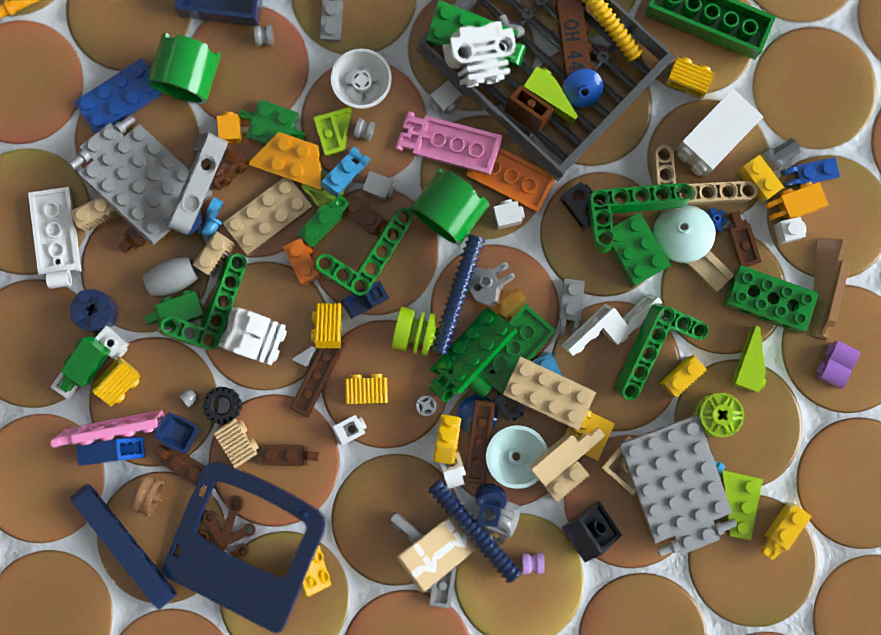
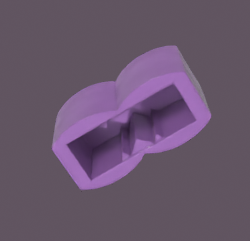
(837, 364)

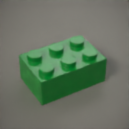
(637, 250)

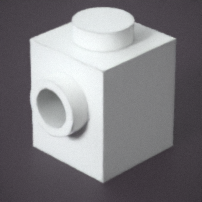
(508, 214)
(790, 230)

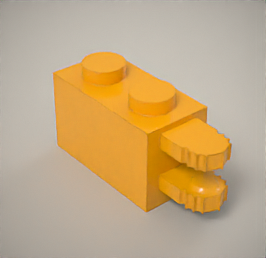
(799, 202)

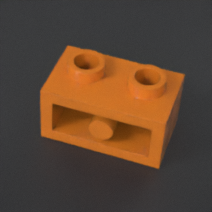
(301, 261)

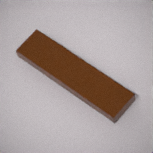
(315, 380)
(478, 441)

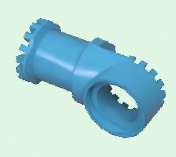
(211, 223)

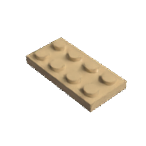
(267, 215)
(549, 393)

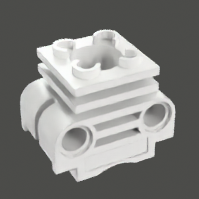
(480, 53)
(252, 336)

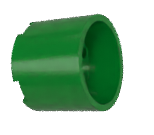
(183, 69)
(449, 207)

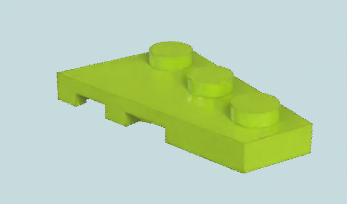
(743, 498)

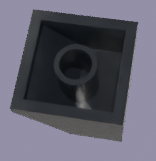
(592, 532)

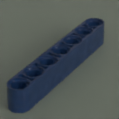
(123, 546)

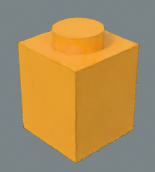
(229, 127)

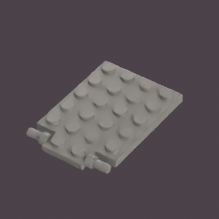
(134, 176)
(678, 485)

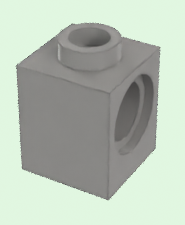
(378, 186)

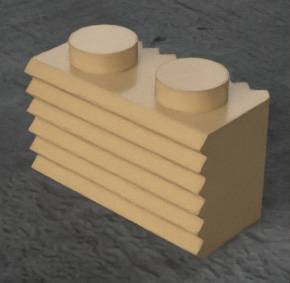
(93, 214)
(214, 254)
(236, 442)
(566, 481)

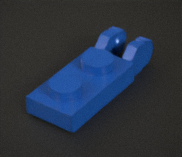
(812, 172)

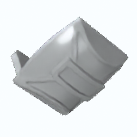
(507, 522)

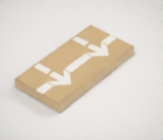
(436, 553)

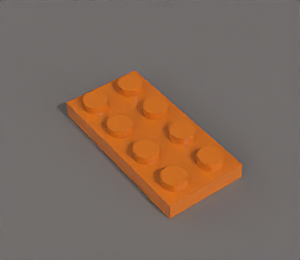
(516, 180)

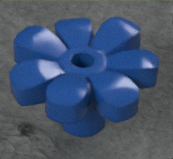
(717, 218)

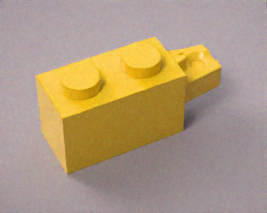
(784, 530)

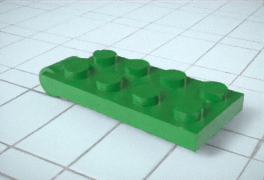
(449, 19)
(530, 338)
(470, 354)

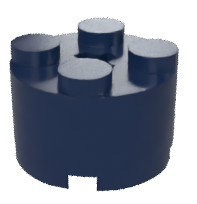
(92, 299)

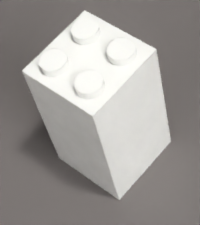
(718, 134)

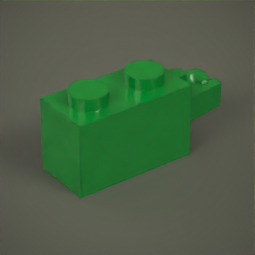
(323, 221)
(185, 307)
(83, 363)

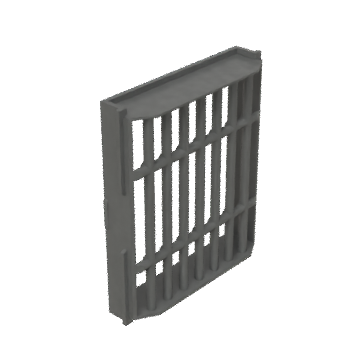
(523, 139)

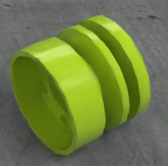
(414, 331)
(708, 408)

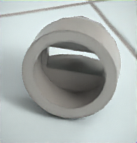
(188, 397)

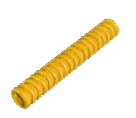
(615, 29)

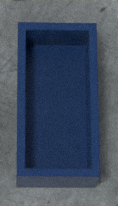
(227, 11)

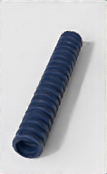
(457, 294)
(474, 531)

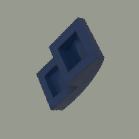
(359, 304)

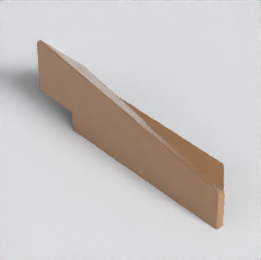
(829, 282)

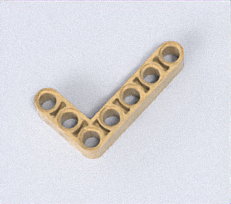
(715, 189)

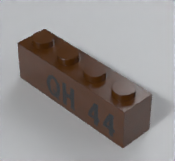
(572, 35)

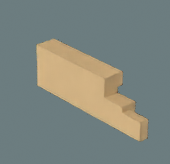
(711, 271)
(563, 455)

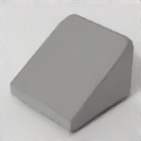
(305, 357)

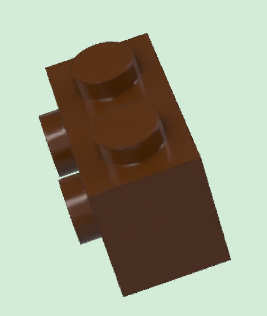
(528, 109)
(231, 164)

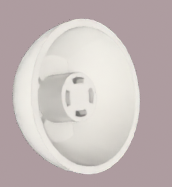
(360, 68)

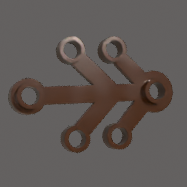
(224, 538)

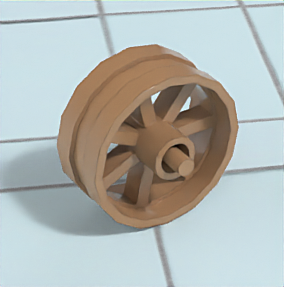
(148, 496)

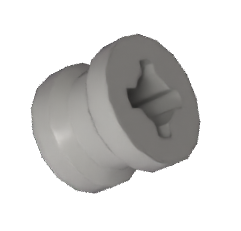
(263, 35)
(364, 129)
(426, 405)

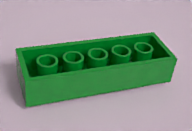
(717, 21)

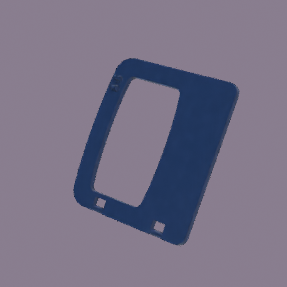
(229, 580)

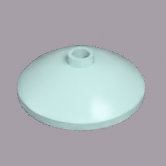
(688, 244)
(499, 456)

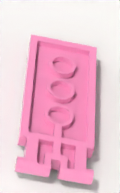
(450, 143)
(109, 428)

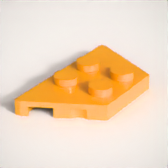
(291, 159)

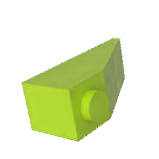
(547, 88)
(751, 365)

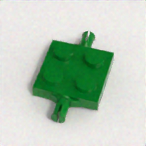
(269, 120)

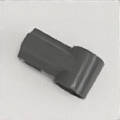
(776, 157)

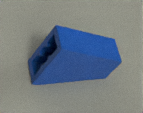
(110, 451)

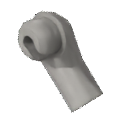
(504, 21)

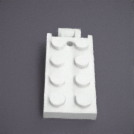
(54, 235)

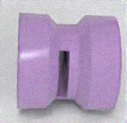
(533, 563)

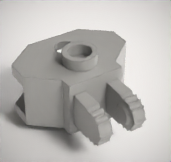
(489, 283)

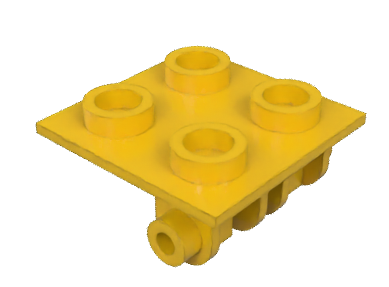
(589, 424)
(317, 575)

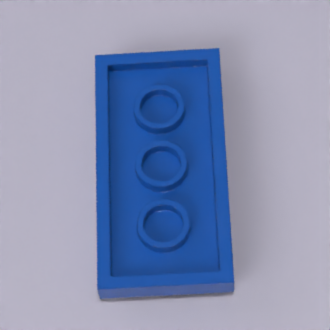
(117, 97)

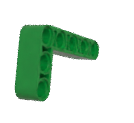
(630, 204)
(371, 257)
(213, 308)
(653, 345)

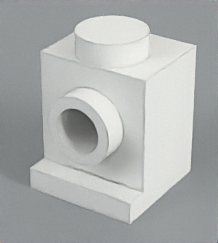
(120, 344)
(342, 429)
(454, 472)

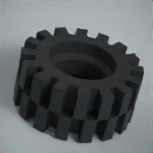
(209, 405)

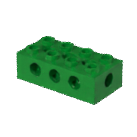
(781, 292)

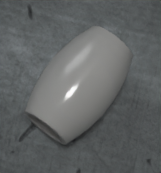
(170, 276)

